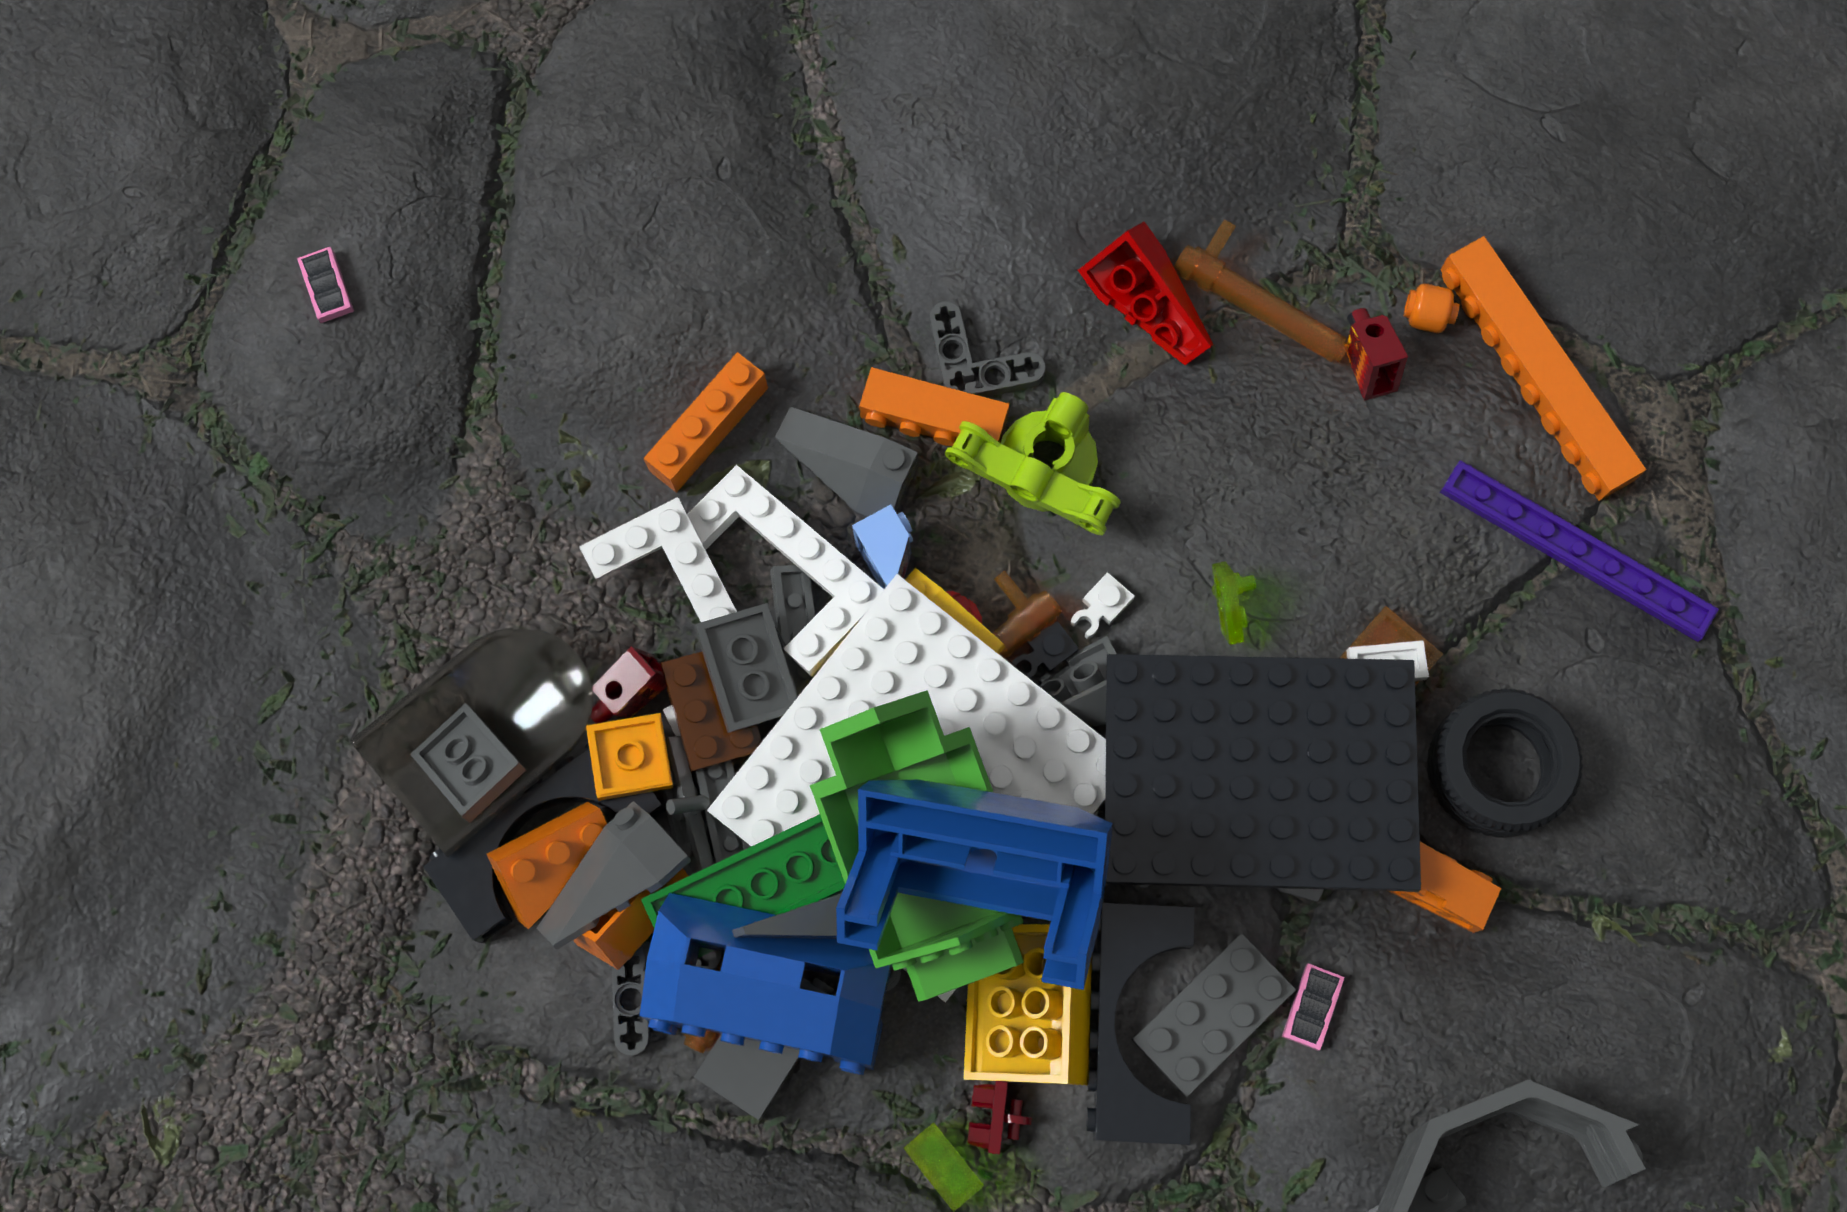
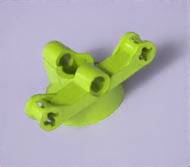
(1033, 484)

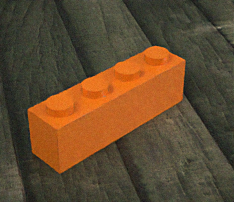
(927, 408)
(706, 422)

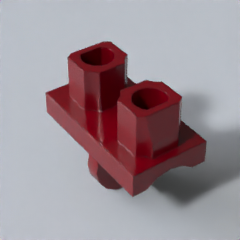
(988, 1135)

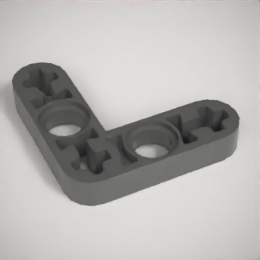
(965, 368)
(623, 1029)

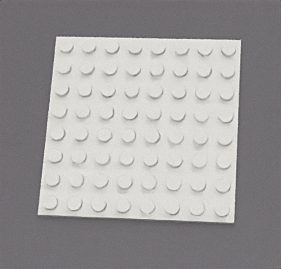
(895, 651)

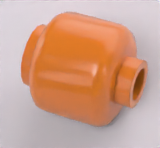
(1431, 308)

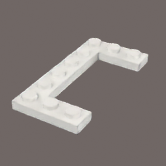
(672, 530)
(848, 585)

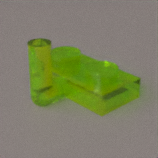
(1226, 591)

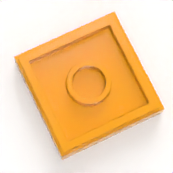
(629, 756)

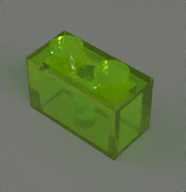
(943, 1166)

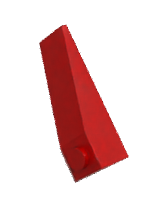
(1145, 287)

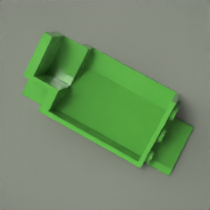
(934, 939)

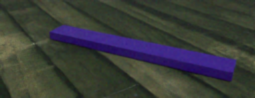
(1579, 551)

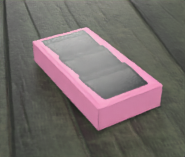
(325, 284)
(1313, 1007)

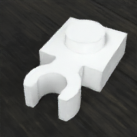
(1105, 602)

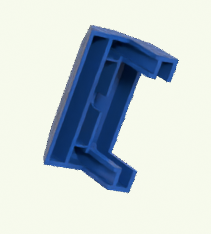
(980, 854)
(759, 986)

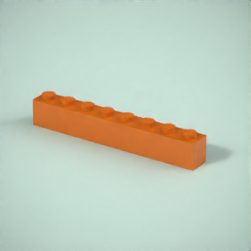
(1541, 369)

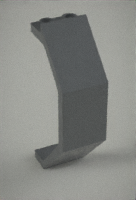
(1597, 1131)

